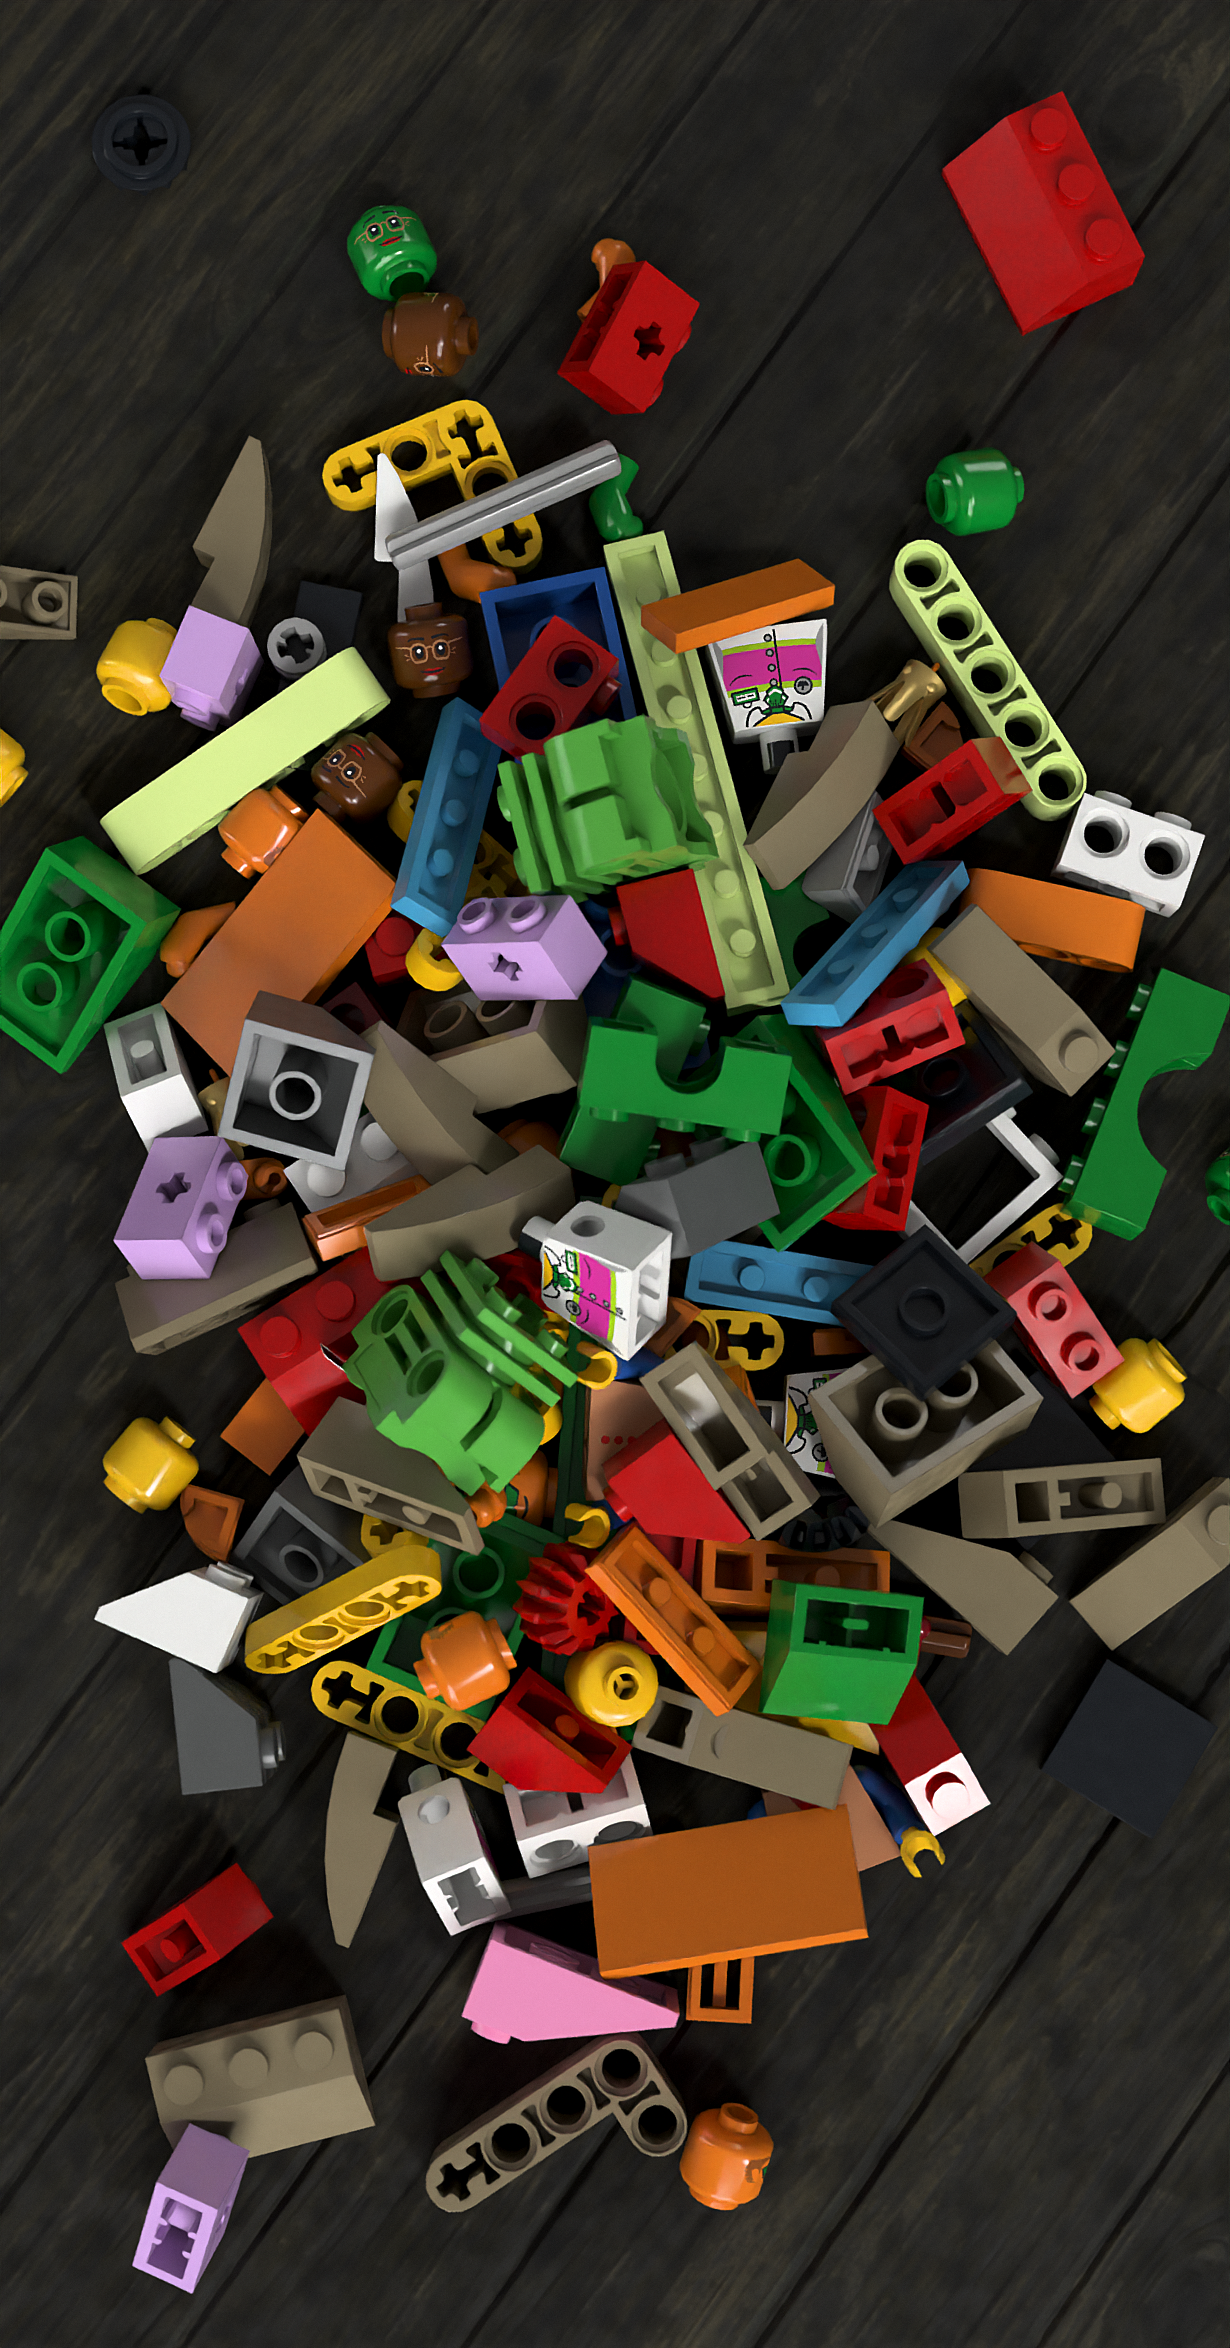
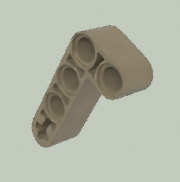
(551, 2129)

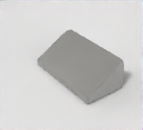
(852, 867)

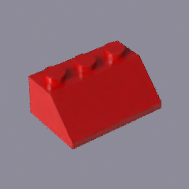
(1043, 214)
(324, 1312)

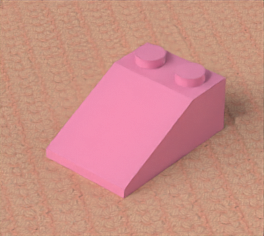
(552, 1991)

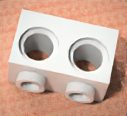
(1124, 869)
(560, 1826)

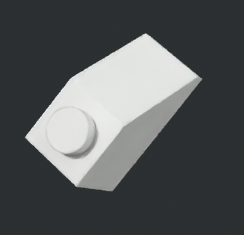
(154, 1076)

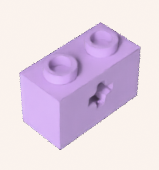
(211, 669)
(524, 948)
(181, 1208)
(190, 2207)

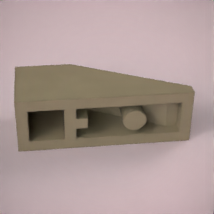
(1021, 1002)
(374, 1475)
(1061, 1498)
(1160, 1566)
(980, 1583)

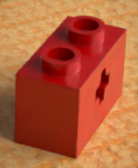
(629, 338)

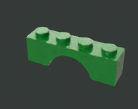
(1116, 1174)

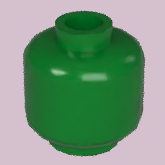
(974, 491)

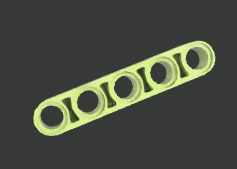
(987, 651)
(247, 755)

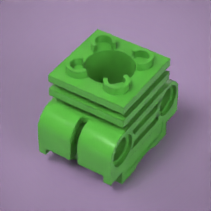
(605, 809)
(458, 1372)

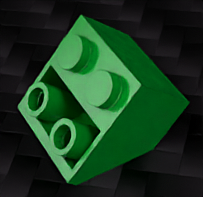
(838, 1651)

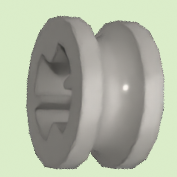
(307, 633)

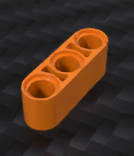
(1058, 919)

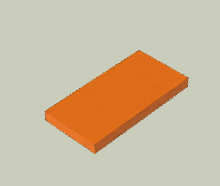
(284, 936)
(726, 1892)

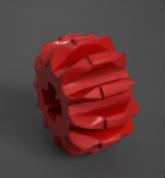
(562, 1602)

